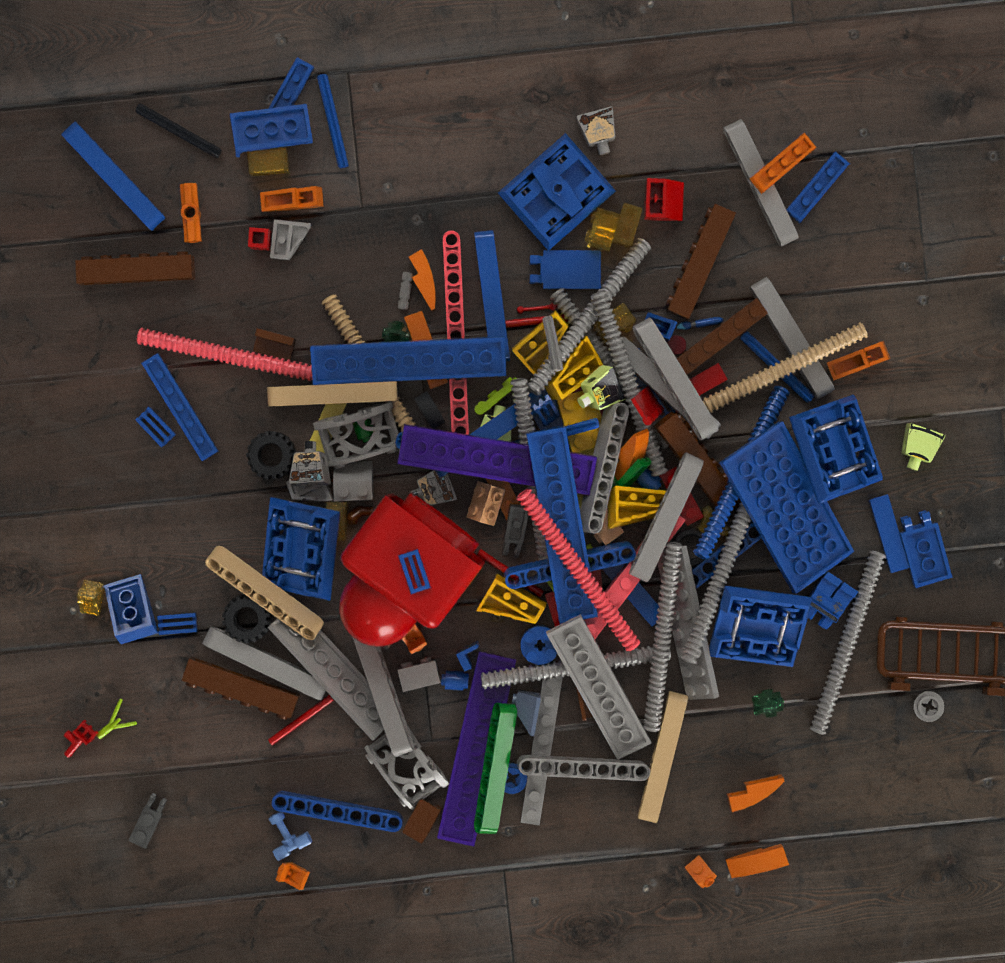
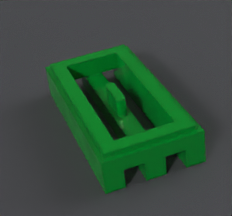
(634, 472)

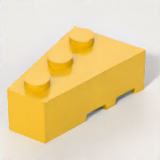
(534, 348)
(576, 369)
(632, 505)
(511, 602)

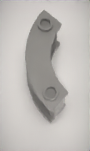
(371, 412)
(432, 773)

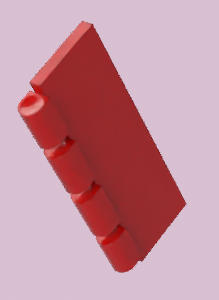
(647, 406)

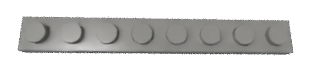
(541, 746)

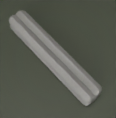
(552, 342)

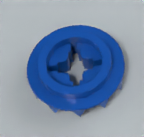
(521, 780)

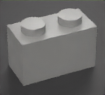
(419, 674)

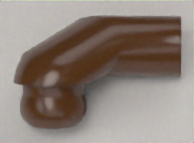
(357, 512)

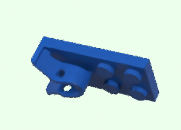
(270, 128)

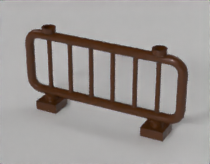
(899, 676)

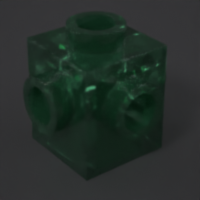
(395, 327)
(768, 703)

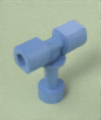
(290, 841)

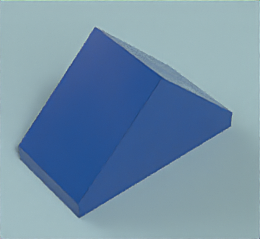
(665, 325)

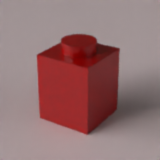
(259, 238)

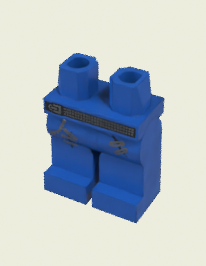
(830, 599)

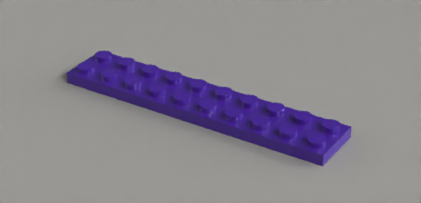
(481, 457)
(465, 779)

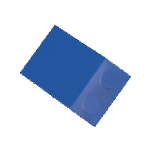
(130, 609)

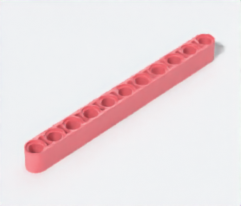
(455, 326)

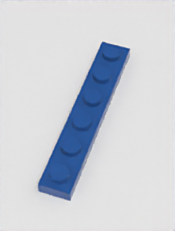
(180, 407)

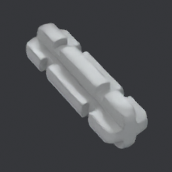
(405, 290)

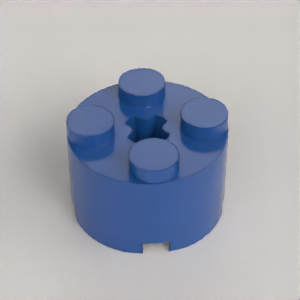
(531, 652)

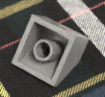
(354, 482)

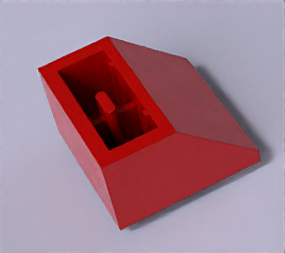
(663, 200)

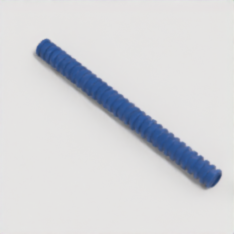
(722, 511)

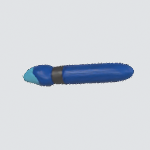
(700, 323)

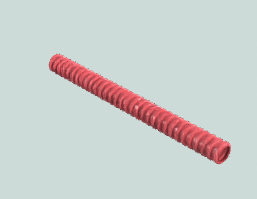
(224, 354)
(578, 570)

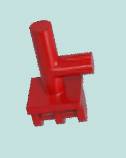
(82, 734)

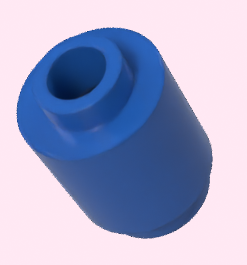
(647, 481)
(455, 680)

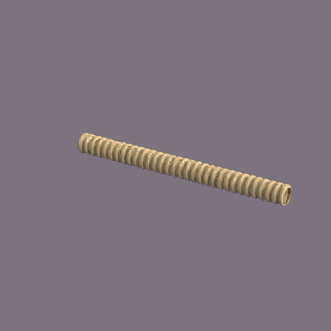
(351, 336)
(785, 367)

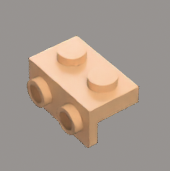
(485, 503)

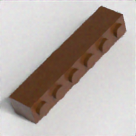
(700, 262)
(135, 269)
(721, 336)
(683, 440)
(240, 687)

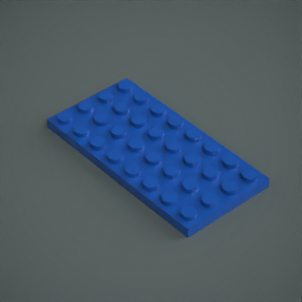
(783, 507)

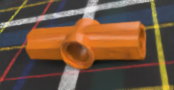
(191, 225)

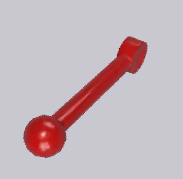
(520, 309)

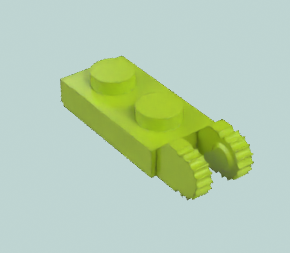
(494, 397)

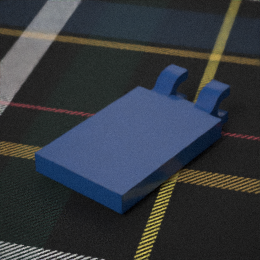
(568, 269)
(924, 550)

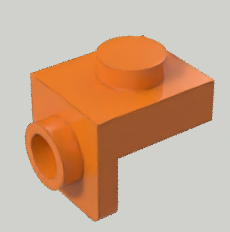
(415, 640)
(701, 872)
(292, 875)

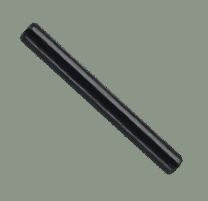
(178, 130)

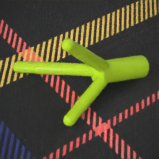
(114, 724)

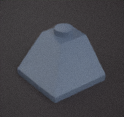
(527, 708)

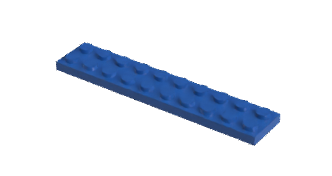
(408, 360)
(558, 495)

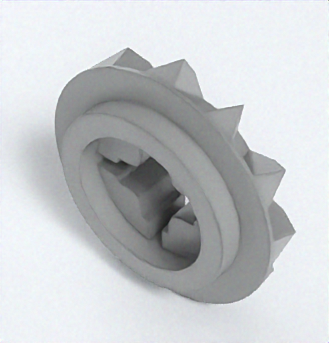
(932, 714)

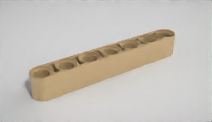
(332, 393)
(264, 592)
(662, 756)

